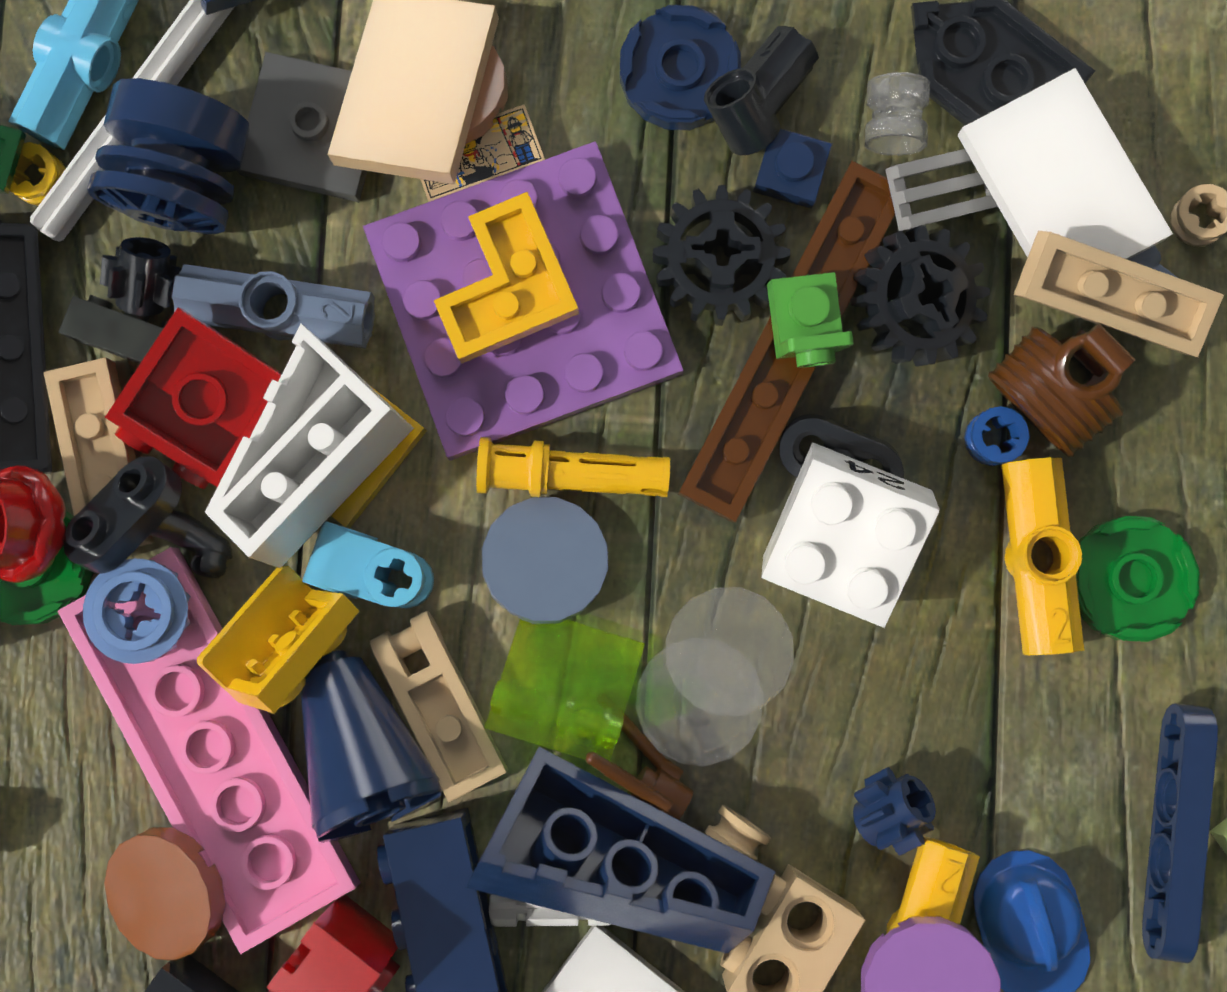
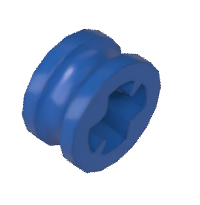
(1001, 418)

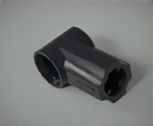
(749, 98)

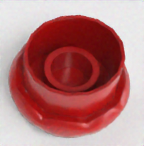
(29, 523)

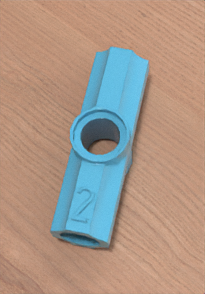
(73, 60)

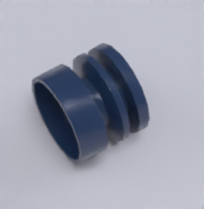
(169, 156)

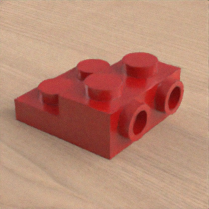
(193, 399)

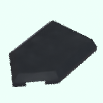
(985, 55)

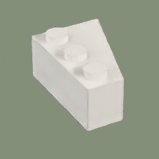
(305, 453)

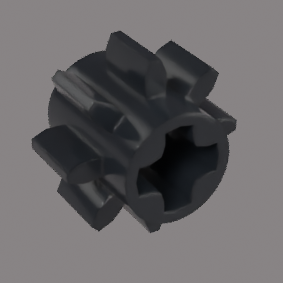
(140, 276)

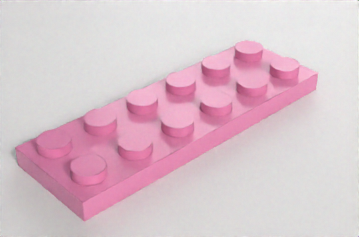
(219, 772)

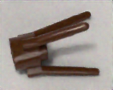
(655, 788)

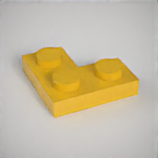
(523, 292)

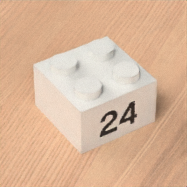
(849, 535)

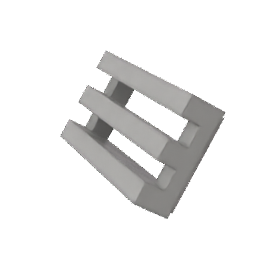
(902, 196)

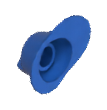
(1032, 923)

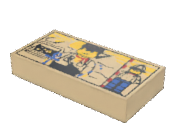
(502, 149)

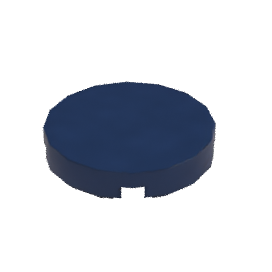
(673, 62)

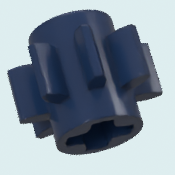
(894, 811)

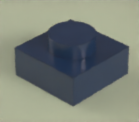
(793, 168)

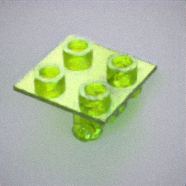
(565, 687)

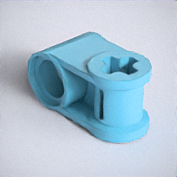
(361, 565)

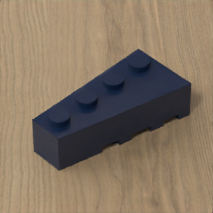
(618, 861)

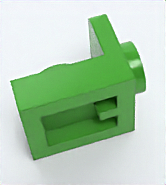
(807, 319)

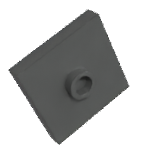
(294, 126)

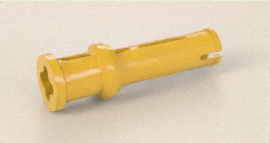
(541, 469)

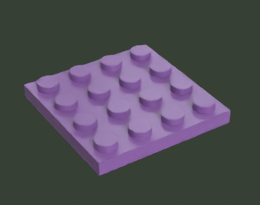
(565, 369)

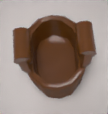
(1043, 391)

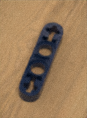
(1179, 833)

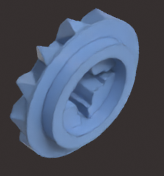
(112, 628)

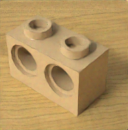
(808, 953)

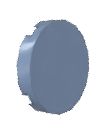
(544, 560)

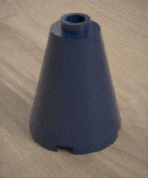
(358, 752)

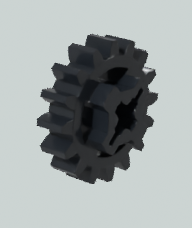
(696, 255)
(948, 293)

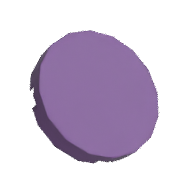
(928, 957)

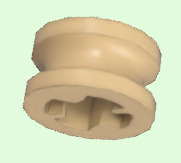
(1187, 225)
(738, 832)

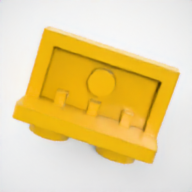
(276, 640)

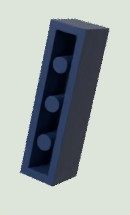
(437, 916)

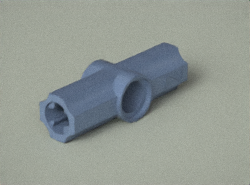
(239, 298)

